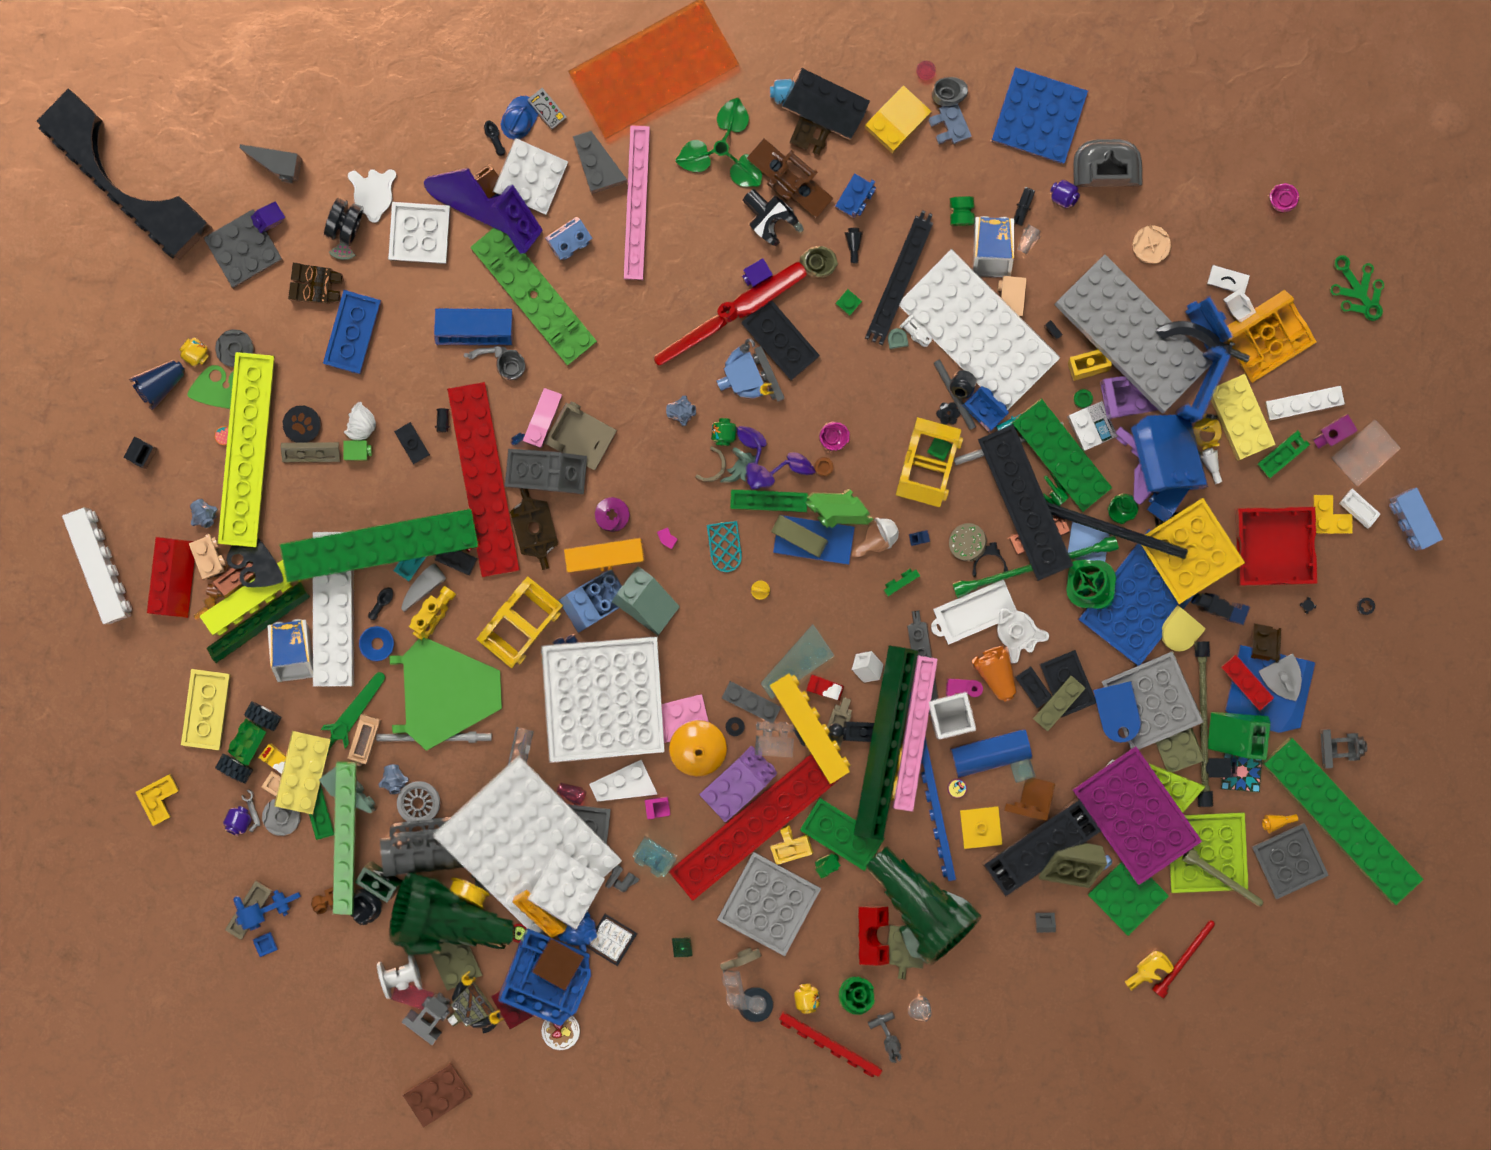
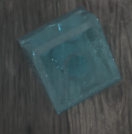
(654, 856)

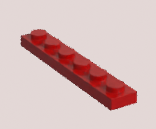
(836, 1049)

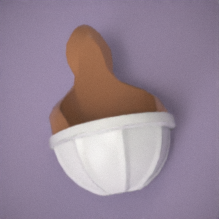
(879, 536)

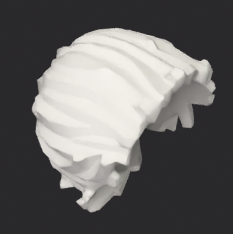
(360, 423)

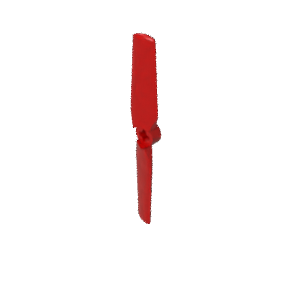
(742, 306)

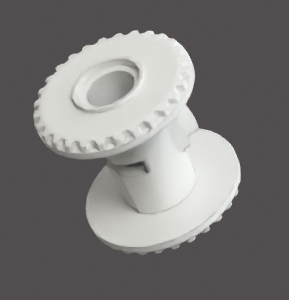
(400, 978)

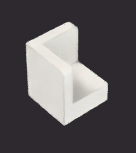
(1239, 305)
(867, 667)

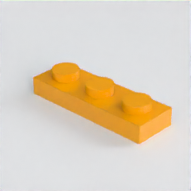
(546, 921)

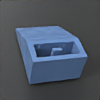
(592, 600)

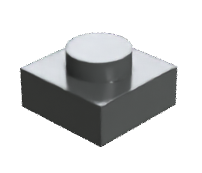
(1045, 922)

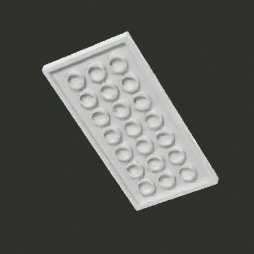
(979, 329)

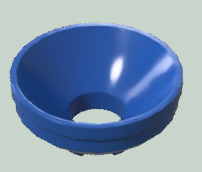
(366, 647)

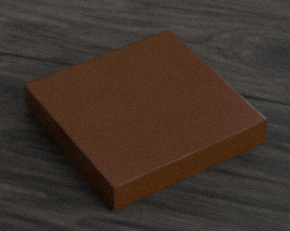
(557, 964)

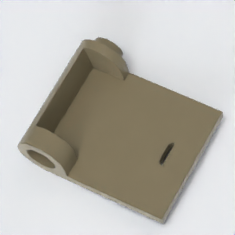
(579, 434)

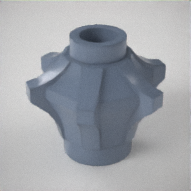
(681, 410)
(202, 513)
(393, 779)

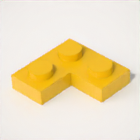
(1327, 521)
(152, 798)

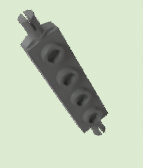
(920, 641)

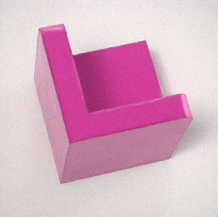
(657, 807)

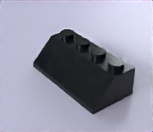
(825, 103)

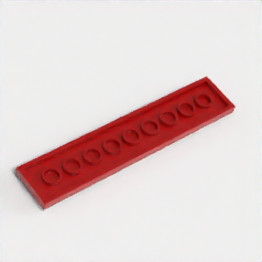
(483, 479)
(751, 827)

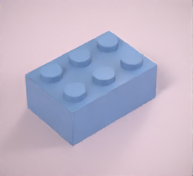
(1415, 519)

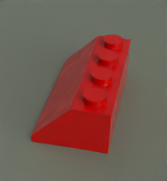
(171, 578)

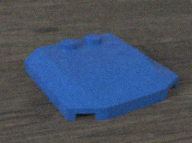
(1168, 453)
(1282, 712)
(536, 995)

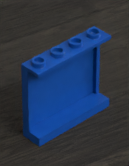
(1195, 412)

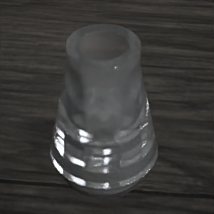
(1029, 238)

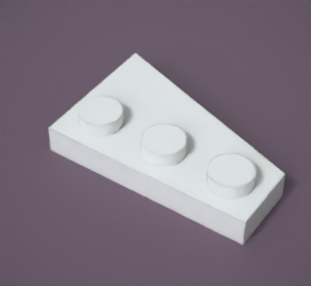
(624, 783)

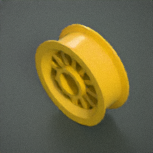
(469, 892)

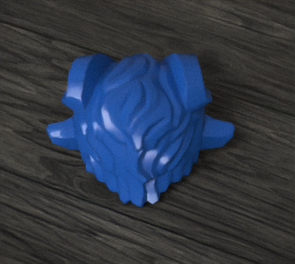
(582, 935)

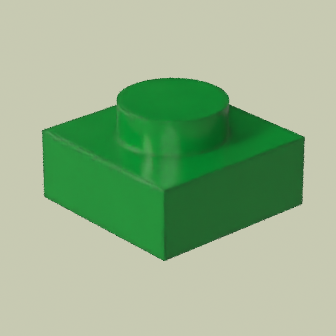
(848, 302)

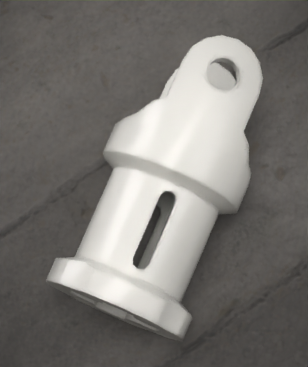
(917, 332)

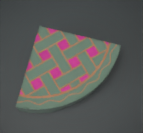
(342, 252)

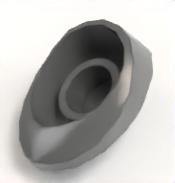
(949, 91)

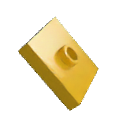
(981, 827)

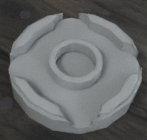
(280, 820)

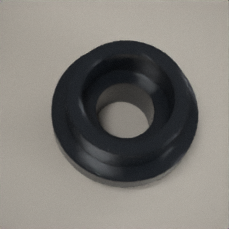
(735, 720)

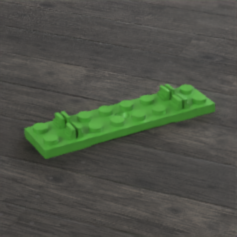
(548, 309)

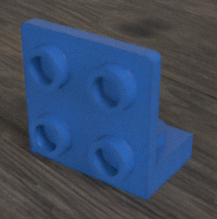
(854, 196)

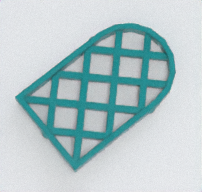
(730, 543)

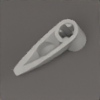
(423, 585)

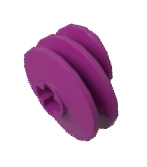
(619, 508)

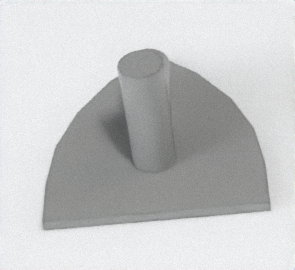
(1283, 677)

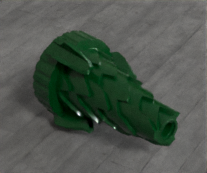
(431, 914)
(932, 915)

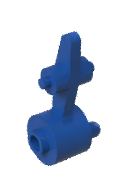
(252, 915)

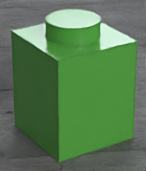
(357, 450)

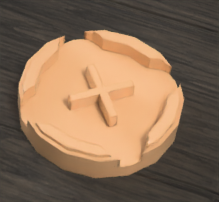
(1151, 244)

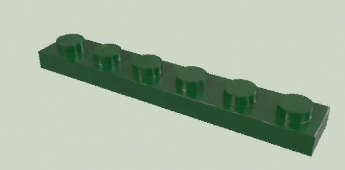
(258, 622)

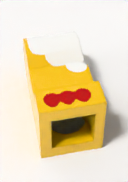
(273, 757)

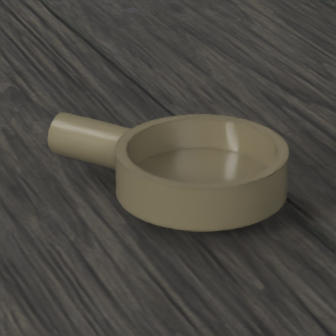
(743, 957)

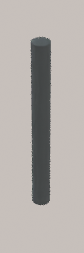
(946, 379)

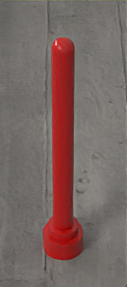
(1162, 988)

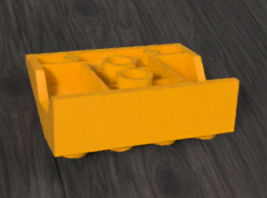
(1270, 336)

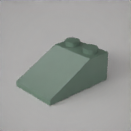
(646, 601)

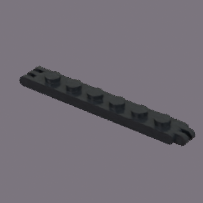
(900, 277)

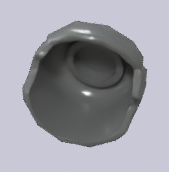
(510, 365)

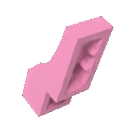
(542, 418)

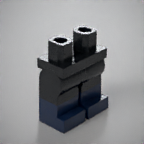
(1221, 608)

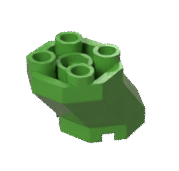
(838, 508)

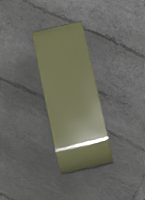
(799, 536)

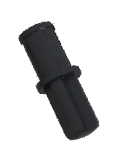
(1023, 206)

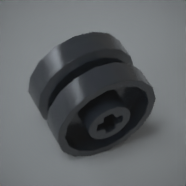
(343, 221)

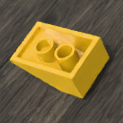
(897, 119)

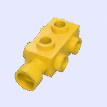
(427, 614)

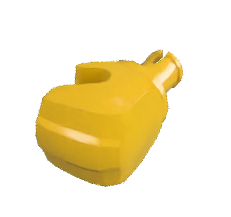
(1146, 969)

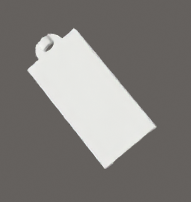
(972, 612)

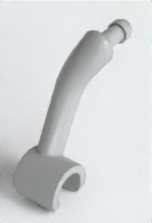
(497, 350)
(252, 810)

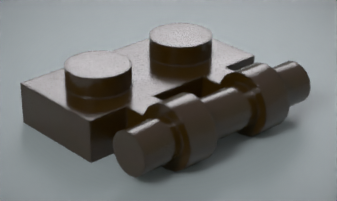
(804, 134)

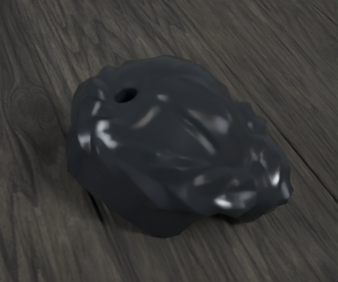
(366, 907)

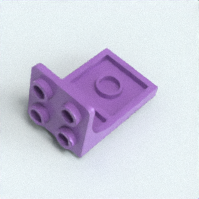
(738, 784)

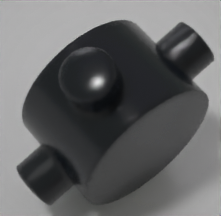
(1307, 605)

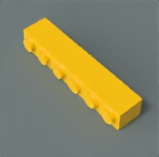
(809, 727)

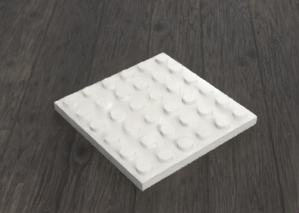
(602, 699)

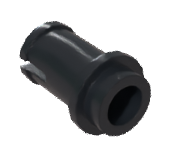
(442, 420)

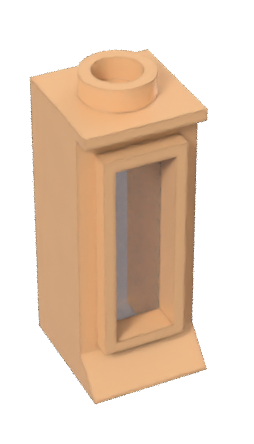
(364, 739)

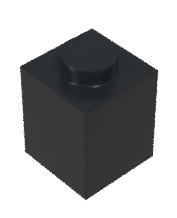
(1222, 767)

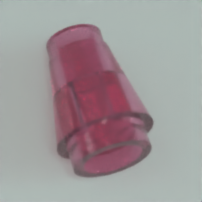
(571, 793)

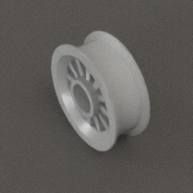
(425, 787)

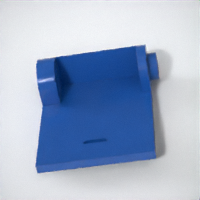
(1208, 316)

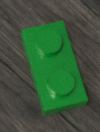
(893, 586)

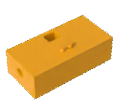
(604, 555)

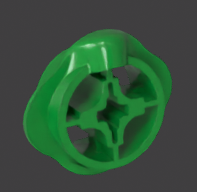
(1104, 597)

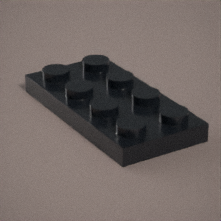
(780, 339)

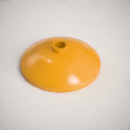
(697, 736)

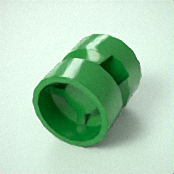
(961, 210)

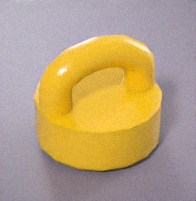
(760, 590)

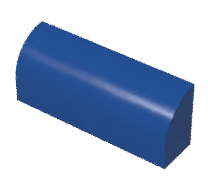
(473, 326)
(991, 753)

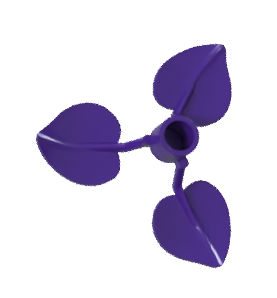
(758, 475)

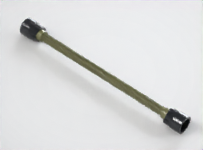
(1202, 651)

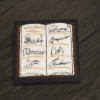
(612, 939)

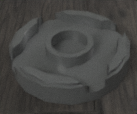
(230, 343)

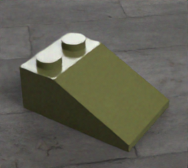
(1076, 865)

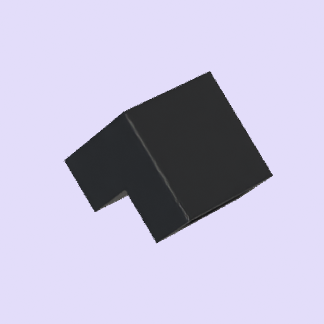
(140, 452)

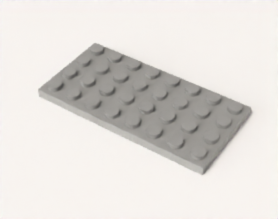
(1124, 328)

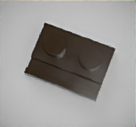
(1265, 643)

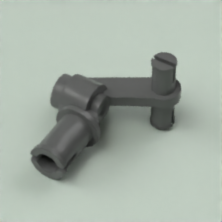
(891, 1043)

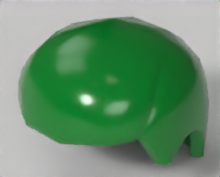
(1123, 508)

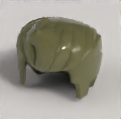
(819, 261)

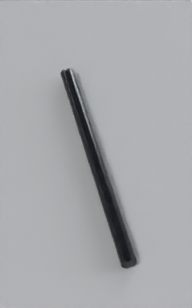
(1118, 531)

